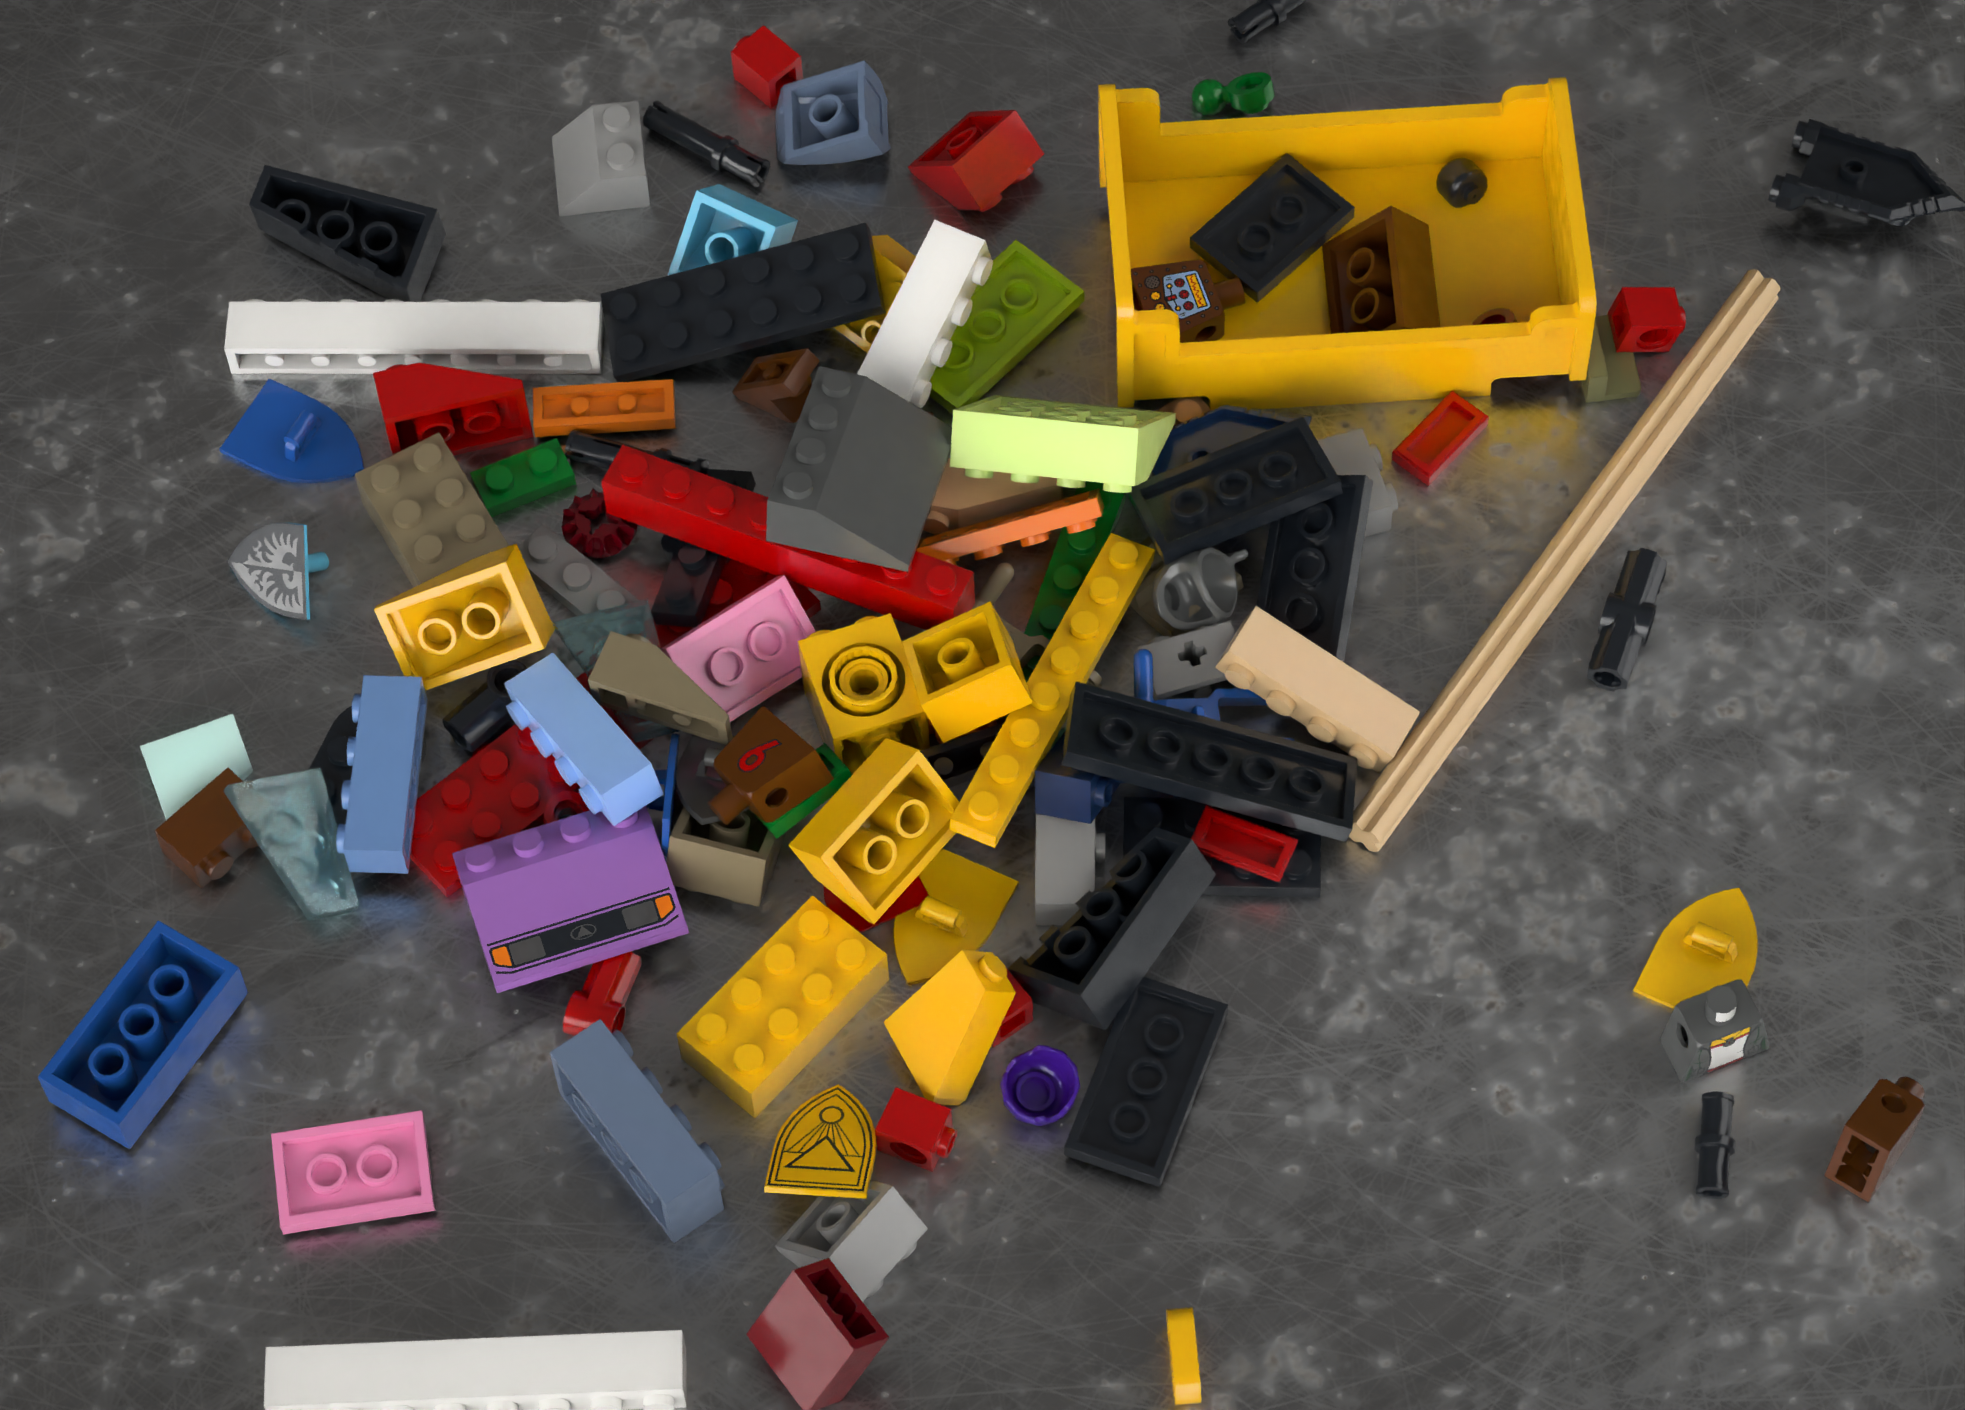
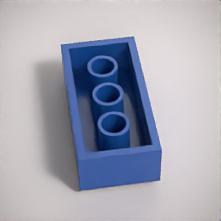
(143, 1034)

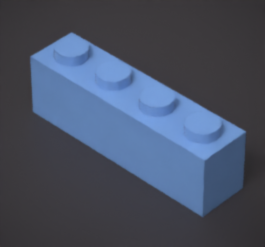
(384, 774)

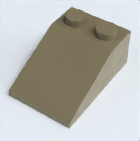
(723, 859)

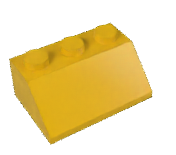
(878, 829)

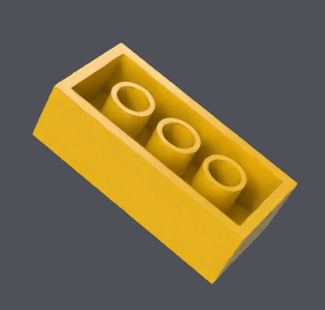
(783, 1006)

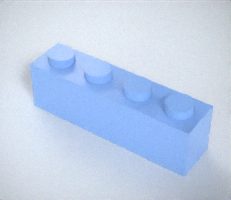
(582, 739)

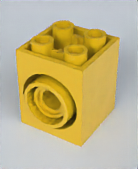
(862, 689)

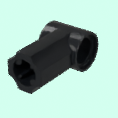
(484, 709)

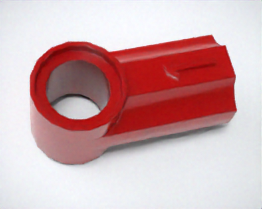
(603, 994)

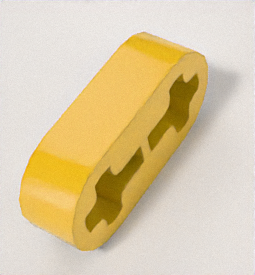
(1183, 1356)

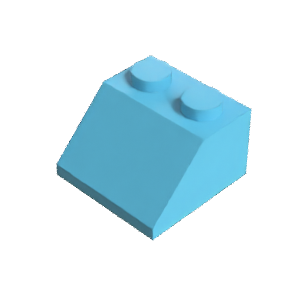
(728, 226)

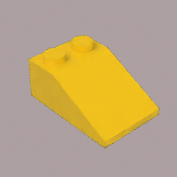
(467, 619)

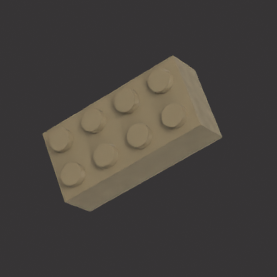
(427, 510)

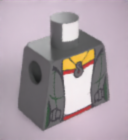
(1719, 1031)

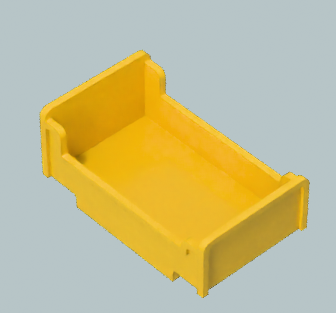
(1510, 250)

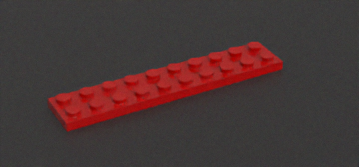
(511, 781)

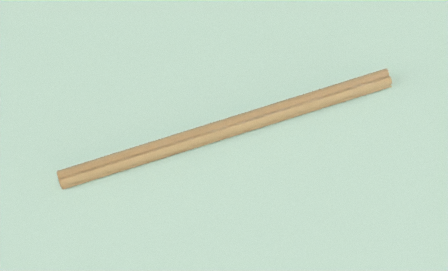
(1561, 561)

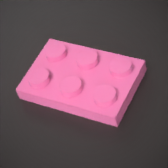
(746, 648)
(352, 1172)

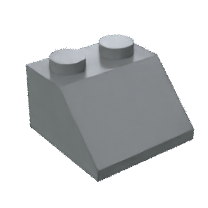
(601, 161)
(857, 1235)

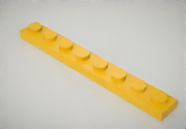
(1066, 660)

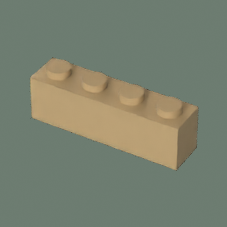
(1317, 690)

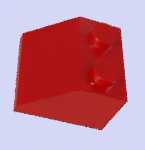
(978, 159)

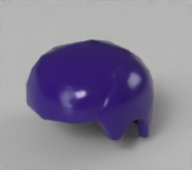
(1040, 1085)

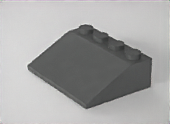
(858, 473)

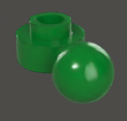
(1245, 93)

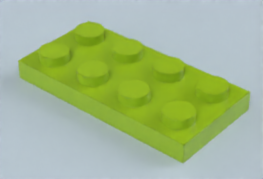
(1007, 321)

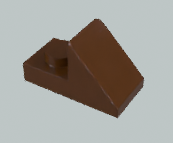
(778, 383)

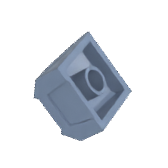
(832, 117)

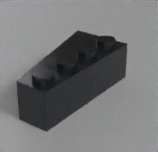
(356, 232)
(1117, 932)

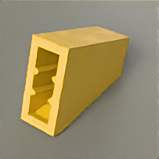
(952, 1024)

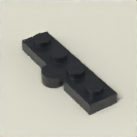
(692, 570)

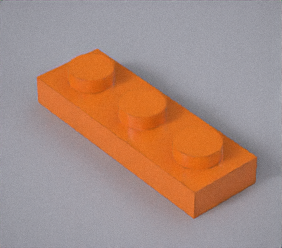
(604, 408)

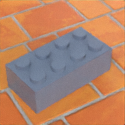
(639, 1129)

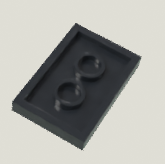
(1272, 227)

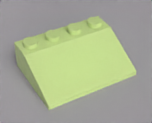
(1058, 441)

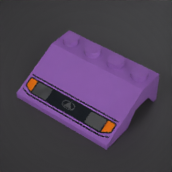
(568, 895)

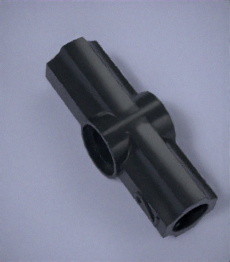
(1627, 619)

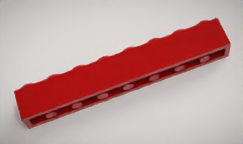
(735, 525)

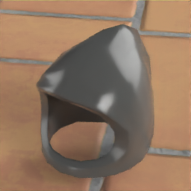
(1197, 579)

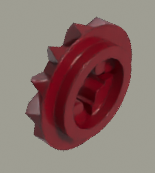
(607, 539)

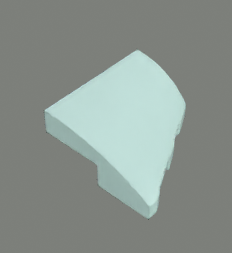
(194, 758)

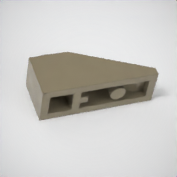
(647, 684)

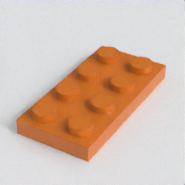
(1027, 525)

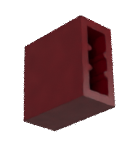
(817, 1335)

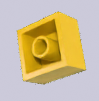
(966, 672)

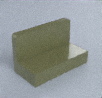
(1609, 372)

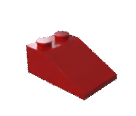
(462, 405)

